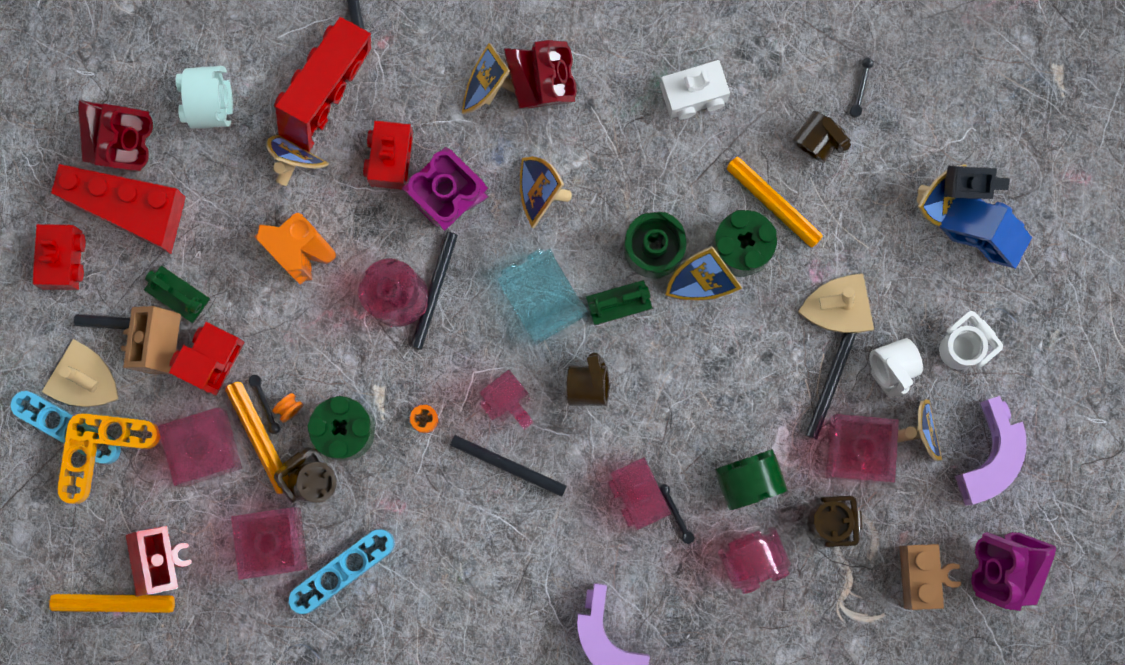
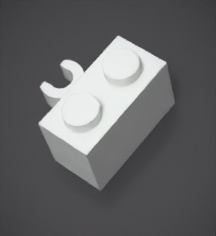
(695, 90)

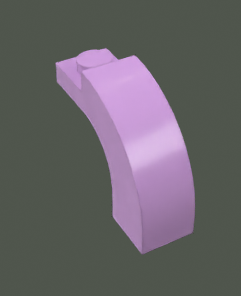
(1004, 460)
(593, 638)

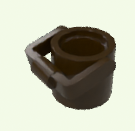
(821, 136)
(589, 383)
(308, 481)
(835, 521)

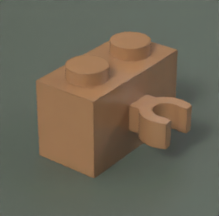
(151, 339)
(924, 576)

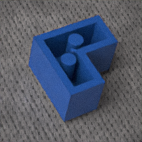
(988, 228)

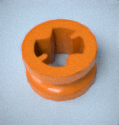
(287, 407)
(418, 411)

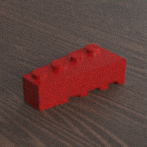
(321, 82)
(132, 205)

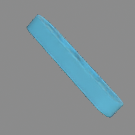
(60, 431)
(344, 574)

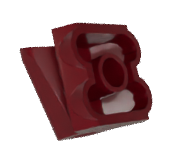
(542, 74)
(114, 135)

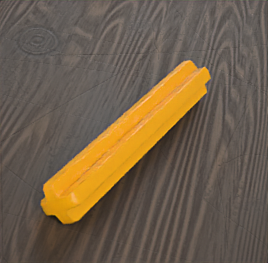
(774, 202)
(255, 432)
(112, 603)

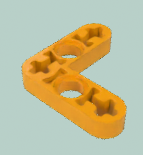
(88, 443)

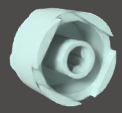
(204, 97)

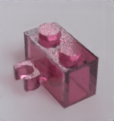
(506, 398)
(639, 494)

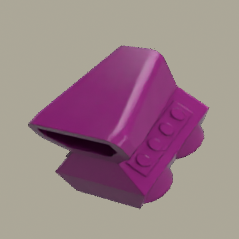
(445, 189)
(1011, 569)

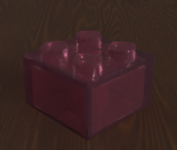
(200, 447)
(862, 449)
(269, 543)

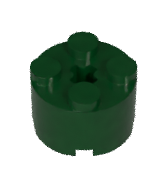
(655, 227)
(761, 244)
(324, 423)
(751, 480)

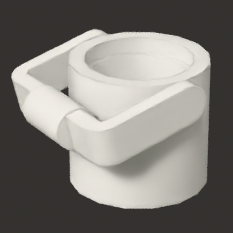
(969, 344)
(896, 366)

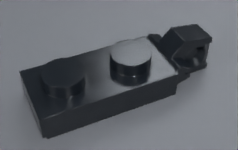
(973, 182)

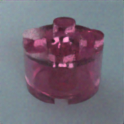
(378, 295)
(755, 560)

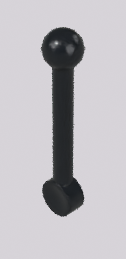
(856, 110)
(256, 382)
(687, 536)

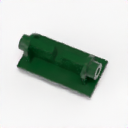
(176, 293)
(619, 302)

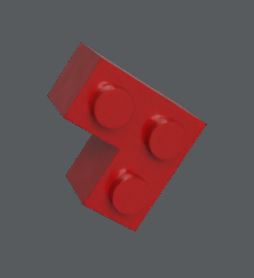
(208, 360)

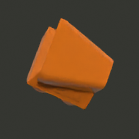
(295, 245)

